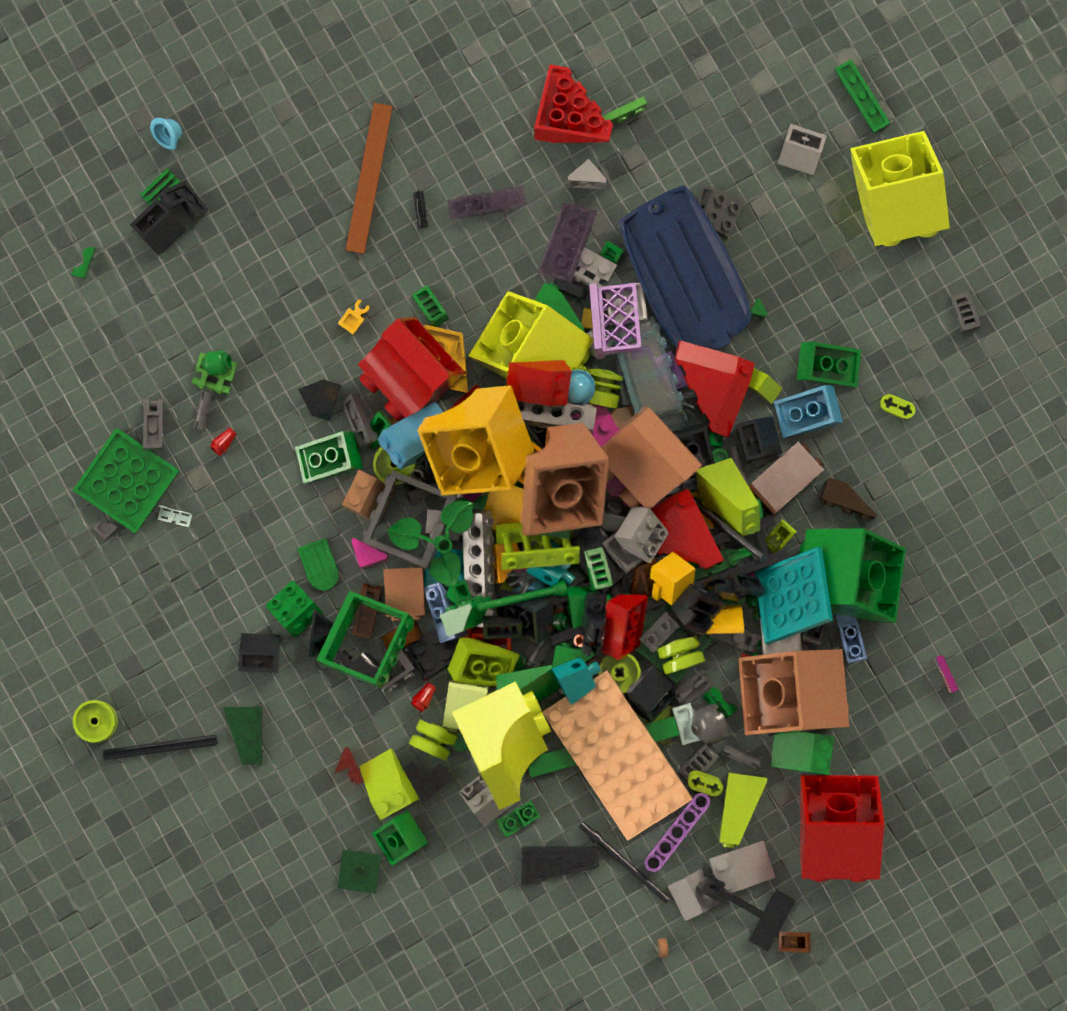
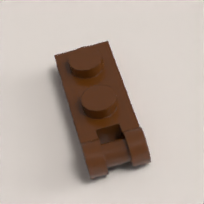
(366, 616)

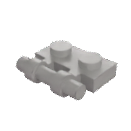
(595, 265)

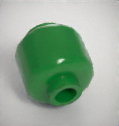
(217, 362)

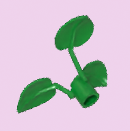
(458, 518)

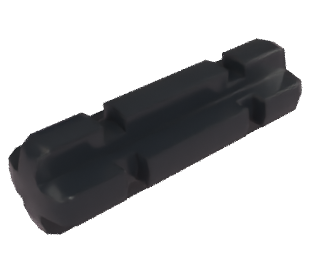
(420, 210)

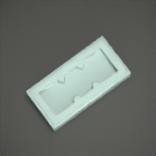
(683, 717)

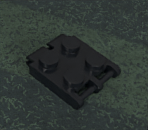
(431, 654)

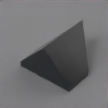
(321, 398)
(319, 632)

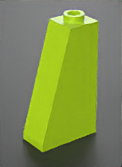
(739, 804)

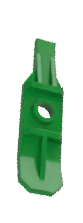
(730, 558)

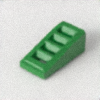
(437, 316)
(606, 573)

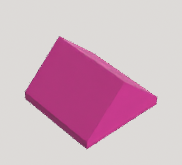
(367, 555)

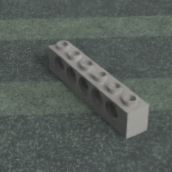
(545, 419)
(473, 557)

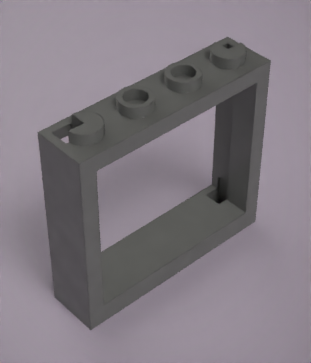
(376, 515)

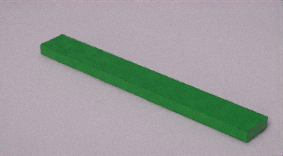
(562, 759)

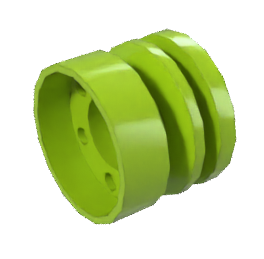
(603, 387)

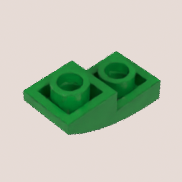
(518, 819)

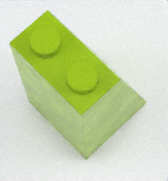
(729, 496)

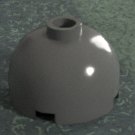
(613, 514)
(709, 724)

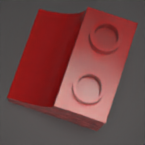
(409, 368)
(840, 827)

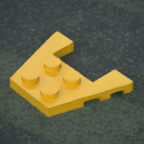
(454, 344)

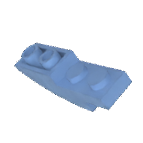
(850, 638)

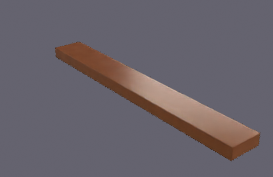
(369, 178)

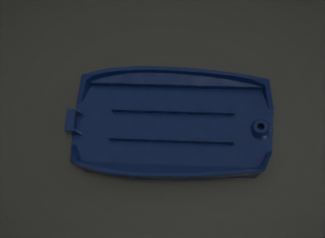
(686, 270)

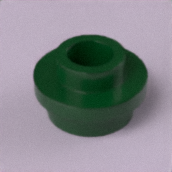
(560, 621)

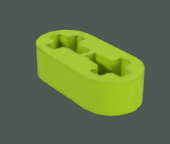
(900, 403)
(707, 781)

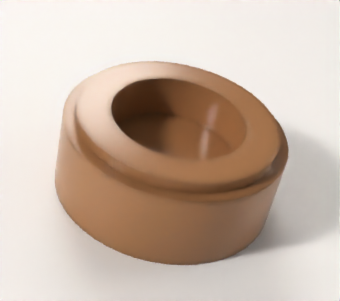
(663, 948)

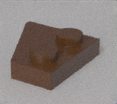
(641, 581)

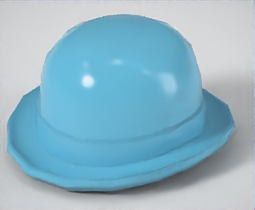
(166, 132)
(581, 387)

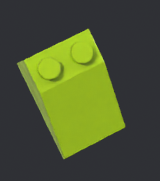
(480, 662)
(387, 784)

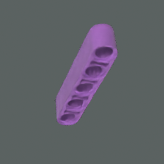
(679, 822)

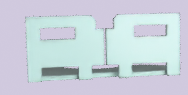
(171, 516)

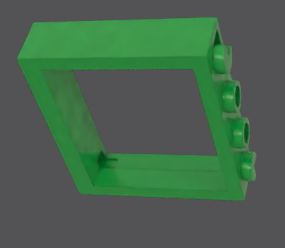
(341, 626)

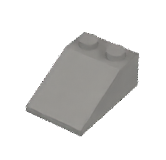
(743, 867)

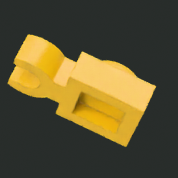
(352, 319)

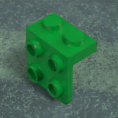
(293, 608)

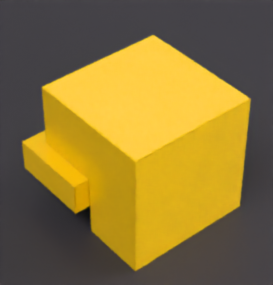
(671, 578)

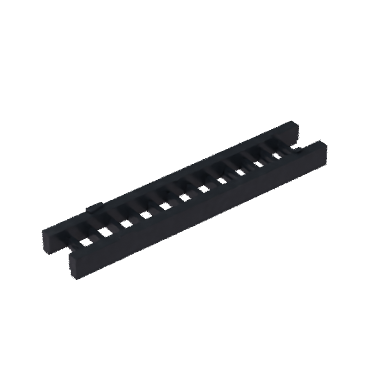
(750, 567)

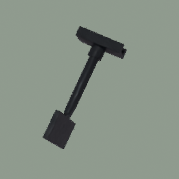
(770, 919)

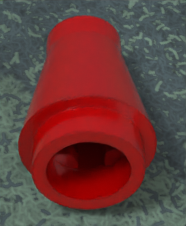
(223, 441)
(423, 697)

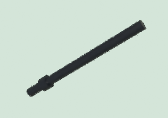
(729, 530)
(596, 837)

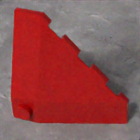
(567, 112)
(718, 382)
(687, 531)

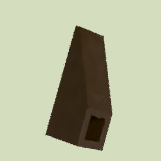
(843, 496)

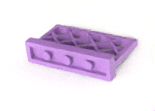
(600, 324)

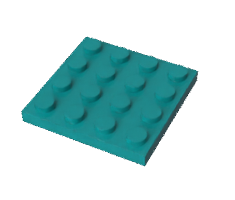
(794, 596)

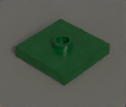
(359, 871)

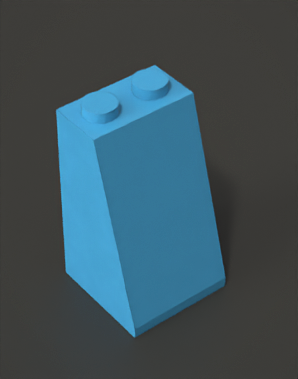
(403, 440)

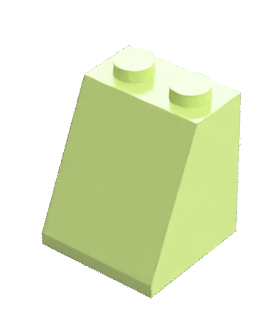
(459, 696)

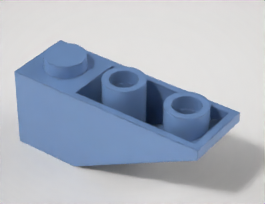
(438, 602)

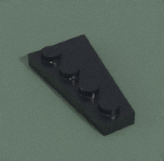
(556, 861)

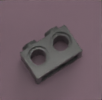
(661, 630)

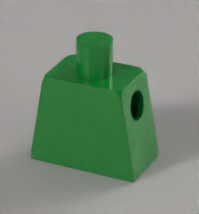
(576, 601)

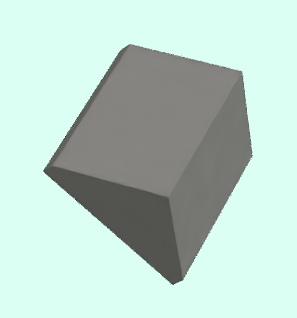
(587, 177)
(688, 899)

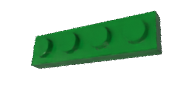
(862, 96)

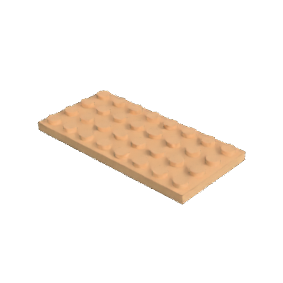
(618, 756)

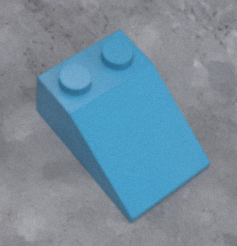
(808, 411)

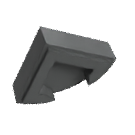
(105, 529)

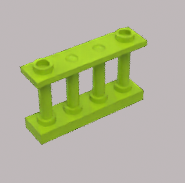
(530, 558)

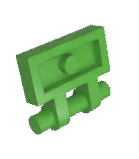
(217, 387)

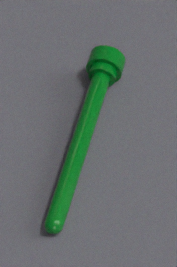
(558, 589)

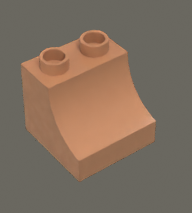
(647, 459)
(565, 482)
(793, 691)

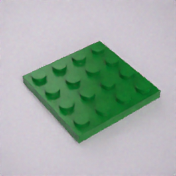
(126, 480)

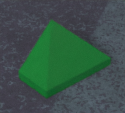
(378, 424)

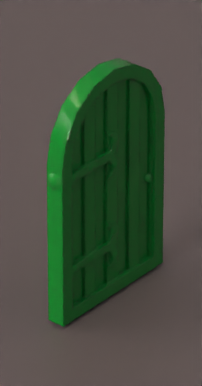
(319, 564)

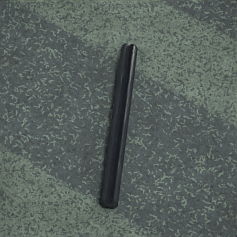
(160, 747)

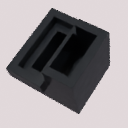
(697, 608)

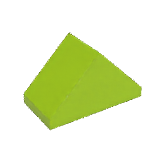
(764, 386)
(779, 536)

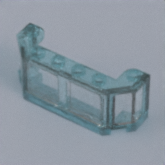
(650, 377)

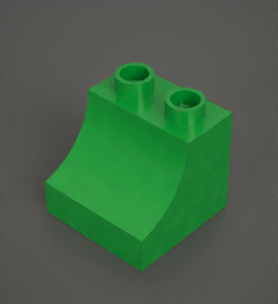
(860, 572)

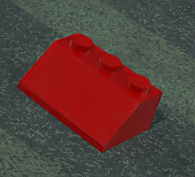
(624, 624)

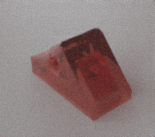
(347, 761)

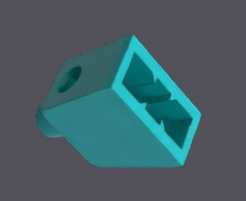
(552, 574)
(576, 678)

